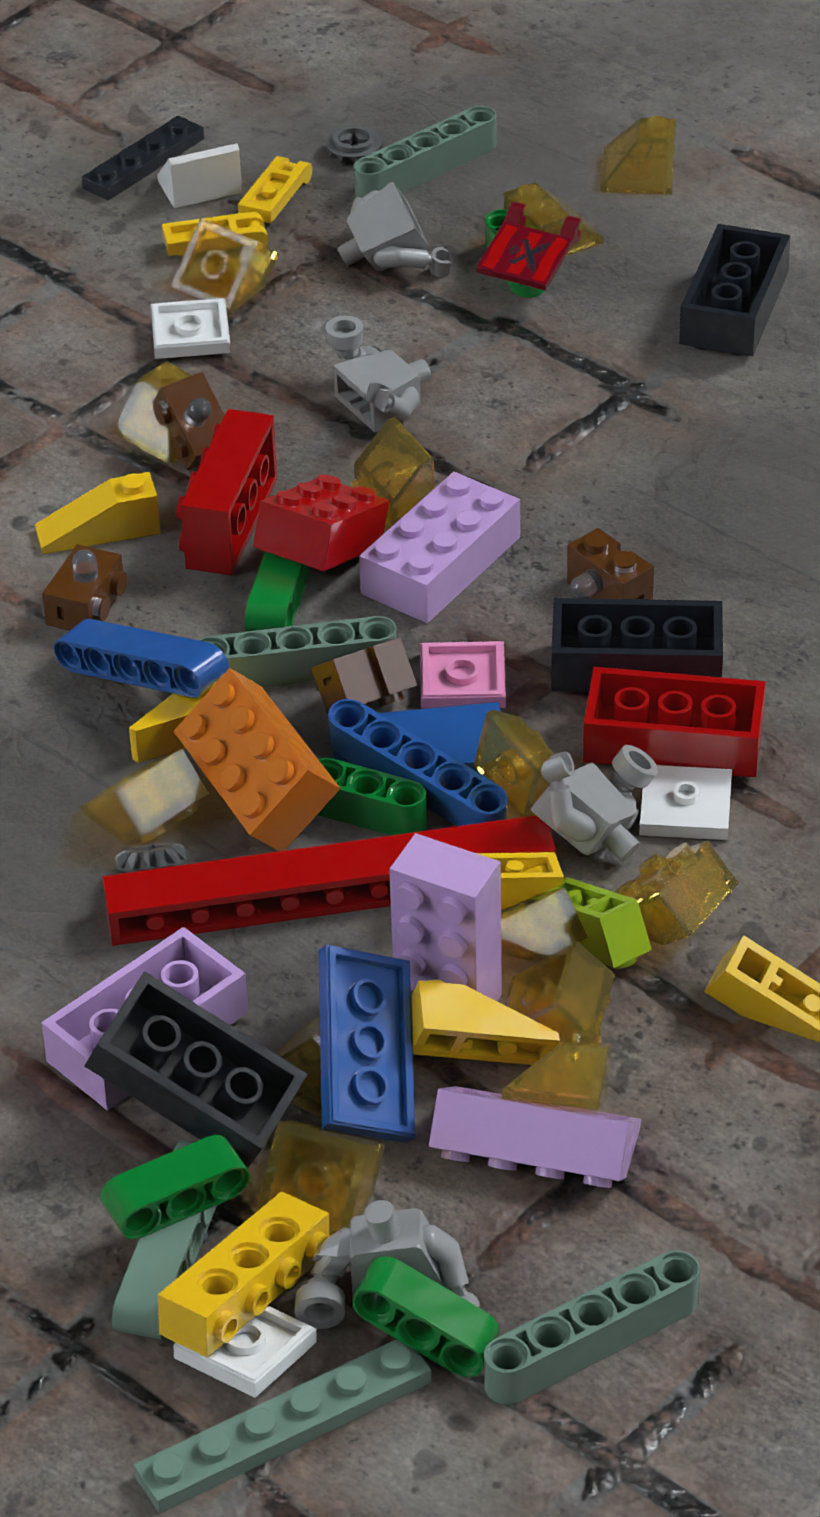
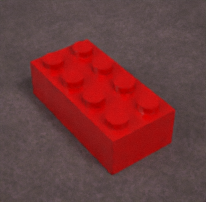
(227, 492)
(675, 719)

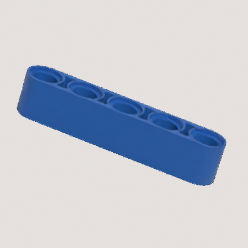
(141, 657)
(384, 746)

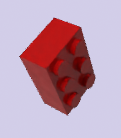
(320, 522)

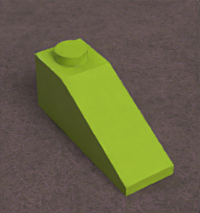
(611, 923)

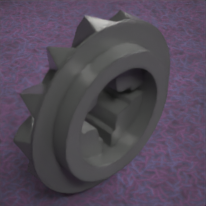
(341, 142)
(150, 857)

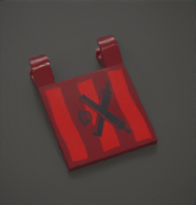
(527, 253)

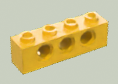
(242, 1274)

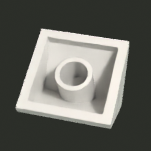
(202, 176)

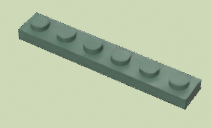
(281, 1424)

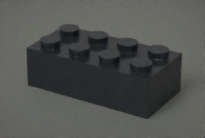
(734, 290)
(634, 636)
(195, 1068)

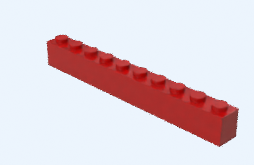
(287, 882)

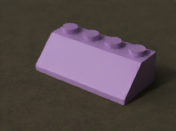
(533, 1134)

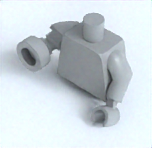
(390, 235)
(371, 380)
(589, 807)
(376, 1234)

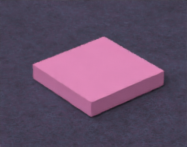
(462, 674)

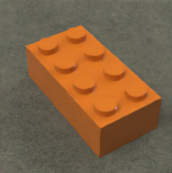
(256, 760)

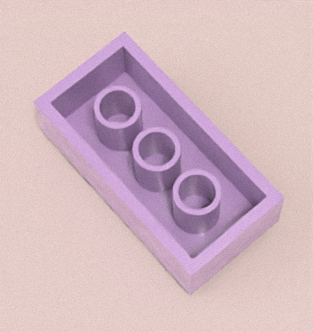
(440, 547)
(447, 915)
(178, 962)

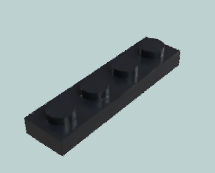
(142, 157)

